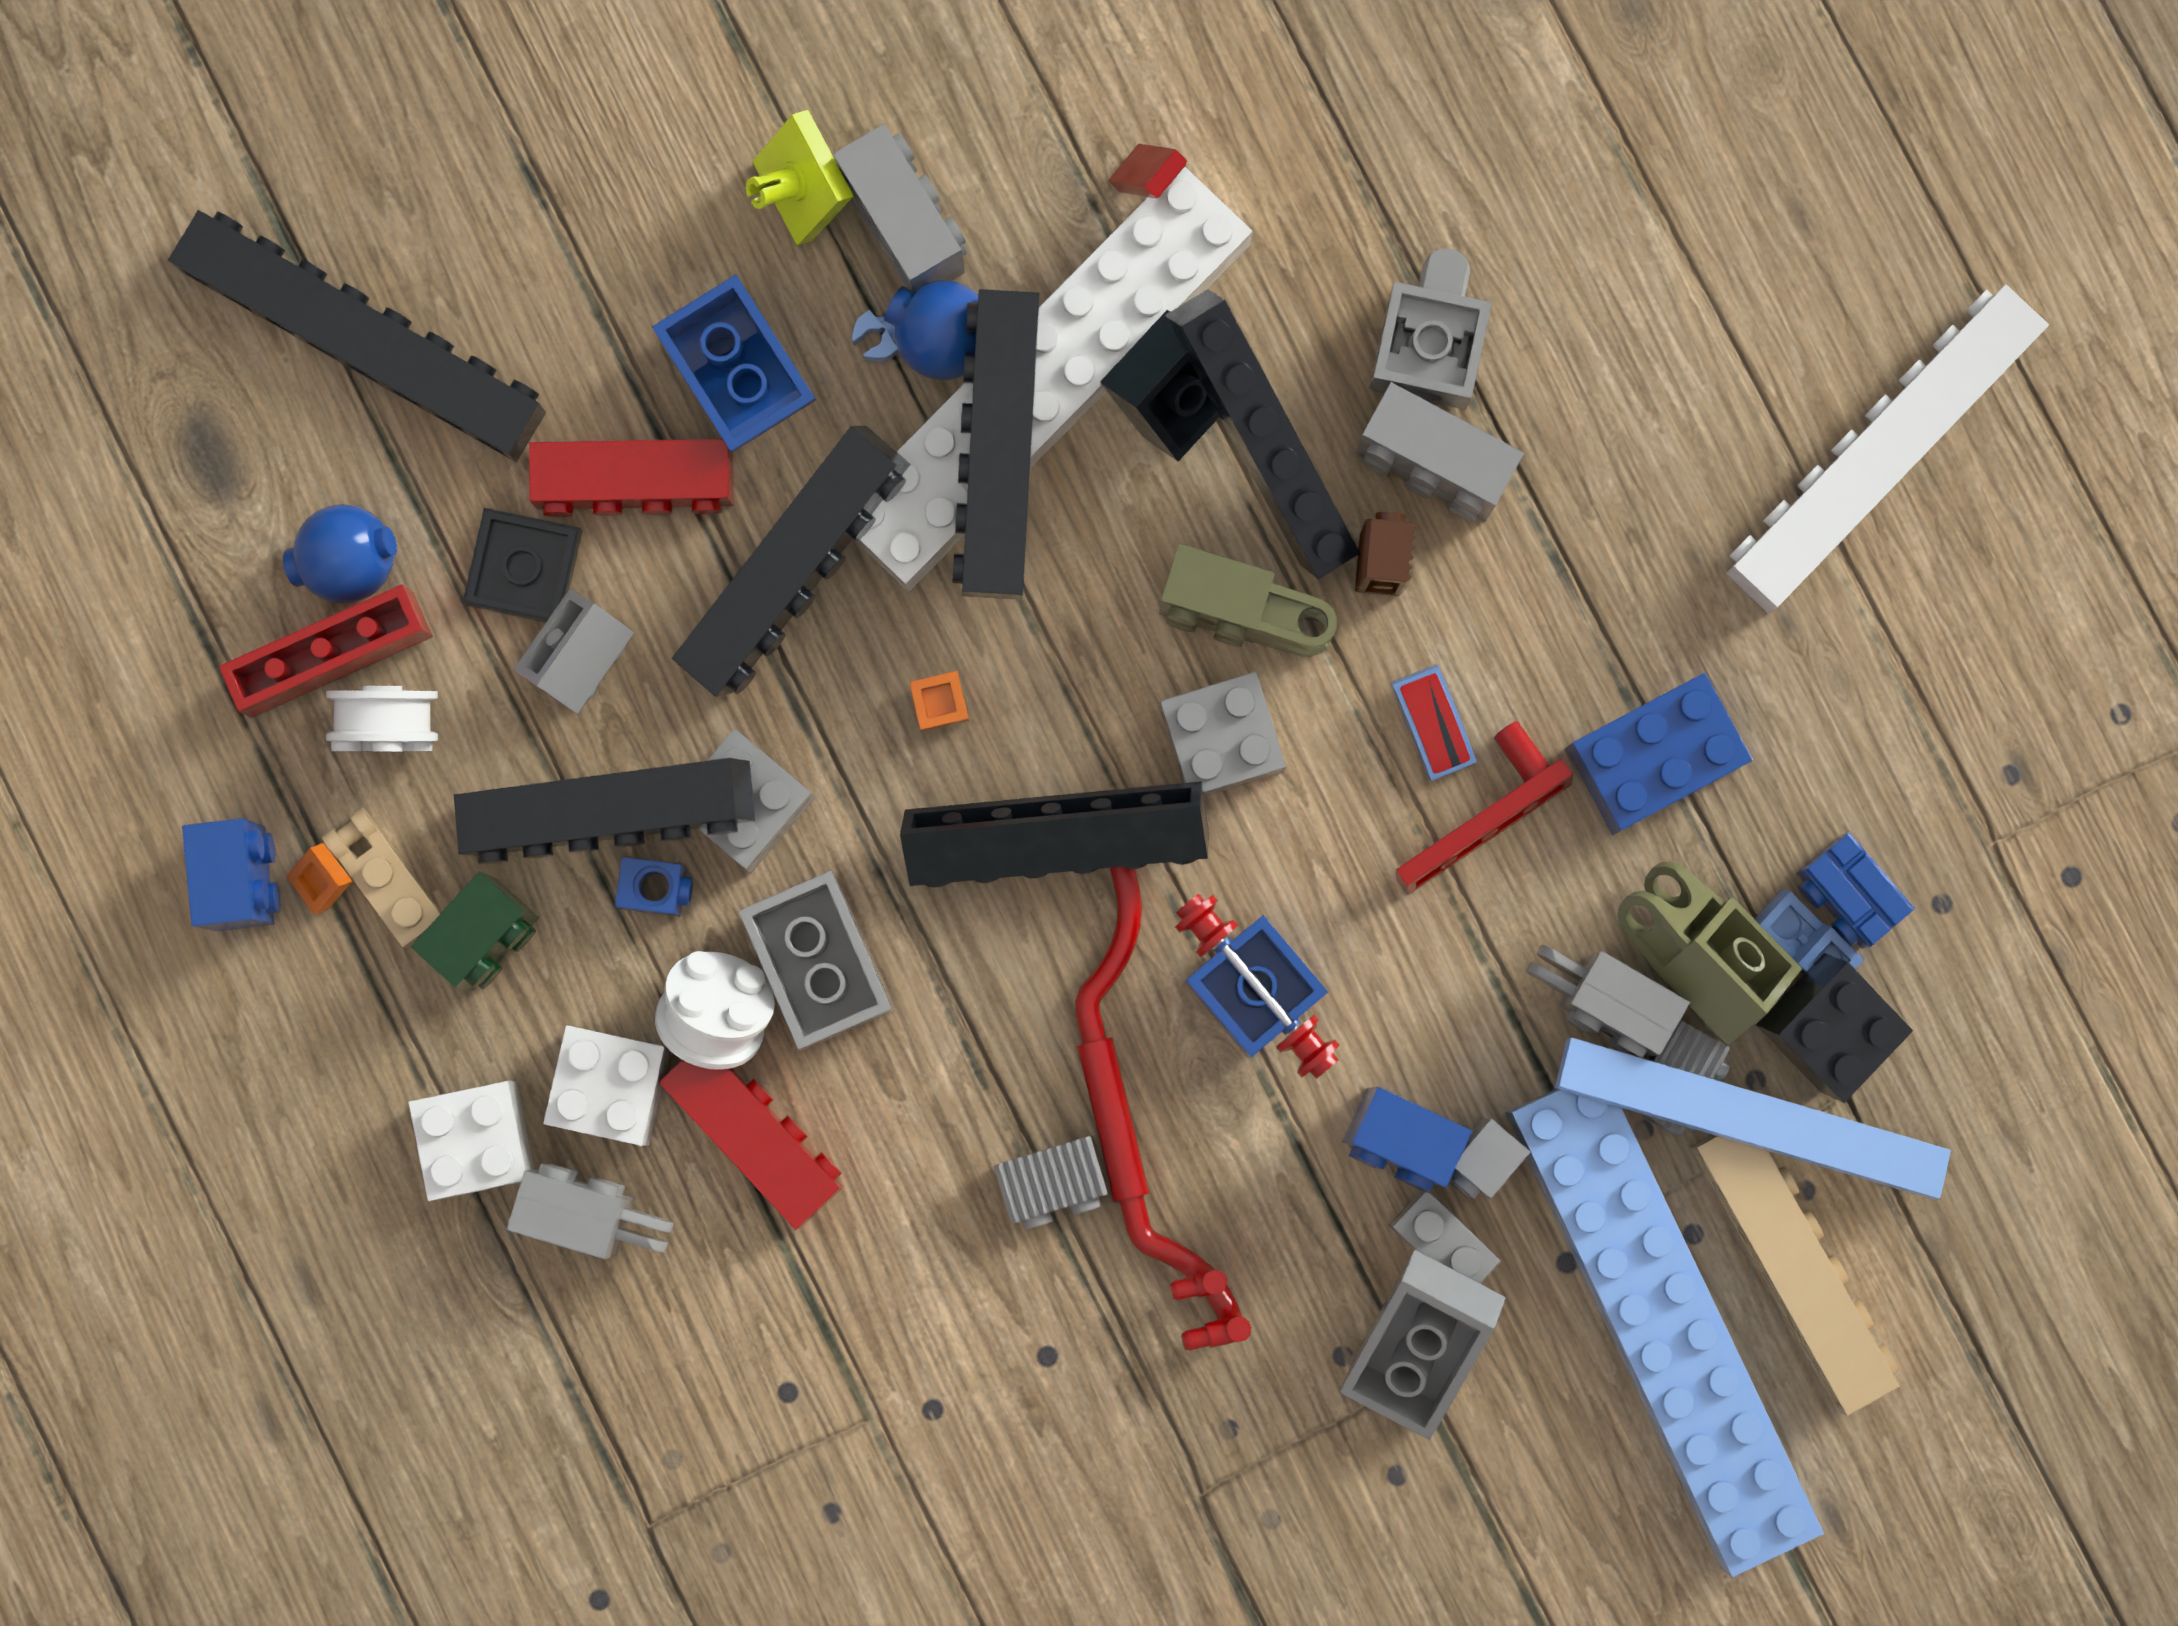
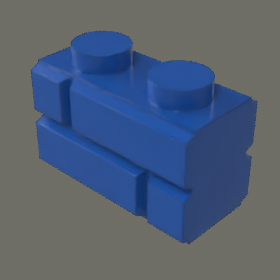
(1853, 892)

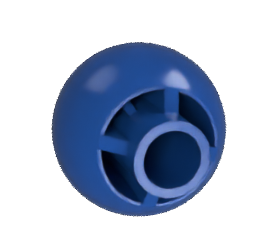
(933, 327)
(341, 554)

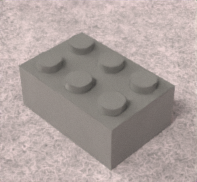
(901, 209)
(1437, 454)
(816, 960)
(1422, 1344)

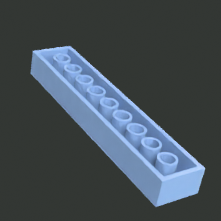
(1666, 1328)

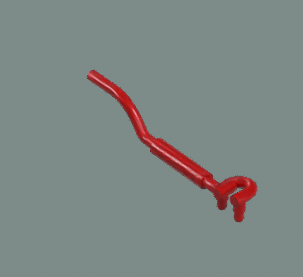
(1119, 1138)

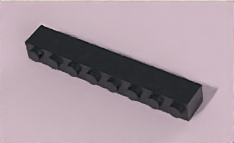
(358, 335)

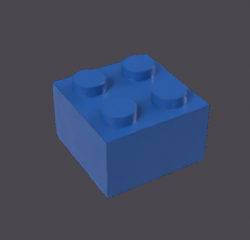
(230, 874)

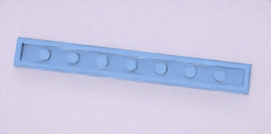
(1752, 1118)

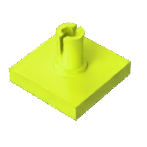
(799, 179)

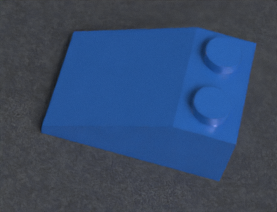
(733, 363)

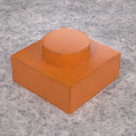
(939, 701)
(319, 878)

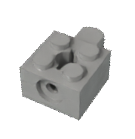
(1433, 334)
(1614, 1001)
(580, 1214)

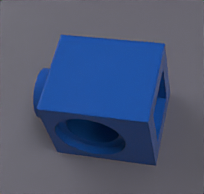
(631, 887)

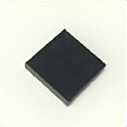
(521, 565)

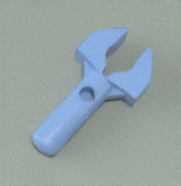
(869, 323)

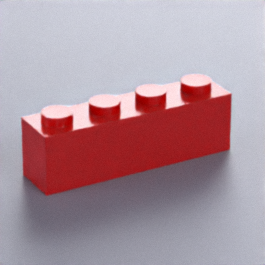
(630, 475)
(325, 651)
(755, 1139)

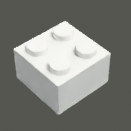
(607, 1086)
(471, 1140)

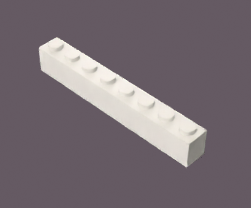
(1886, 449)

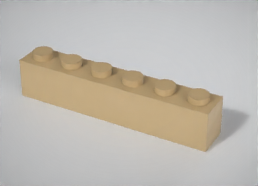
(1798, 1272)

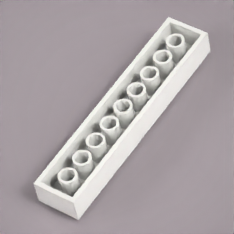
(1146, 266)

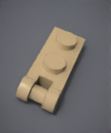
(383, 878)

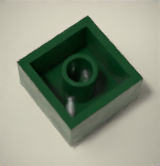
(476, 933)

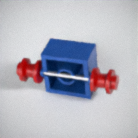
(1256, 986)

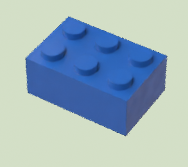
(1658, 753)
(1406, 1137)

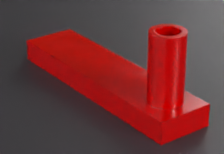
(1540, 786)

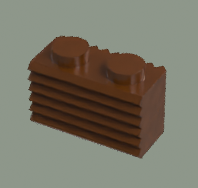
(1385, 555)

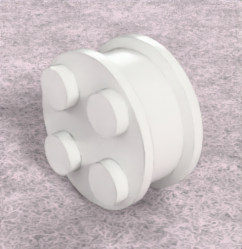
(381, 719)
(714, 1010)

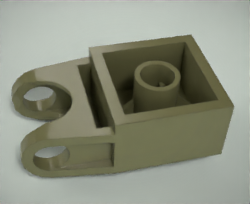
(1241, 604)
(1709, 951)

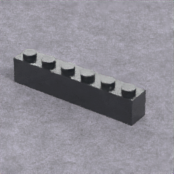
(1262, 433)
(999, 444)
(792, 561)
(605, 808)
(1055, 834)

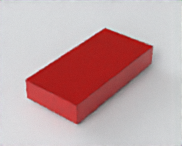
(1148, 171)

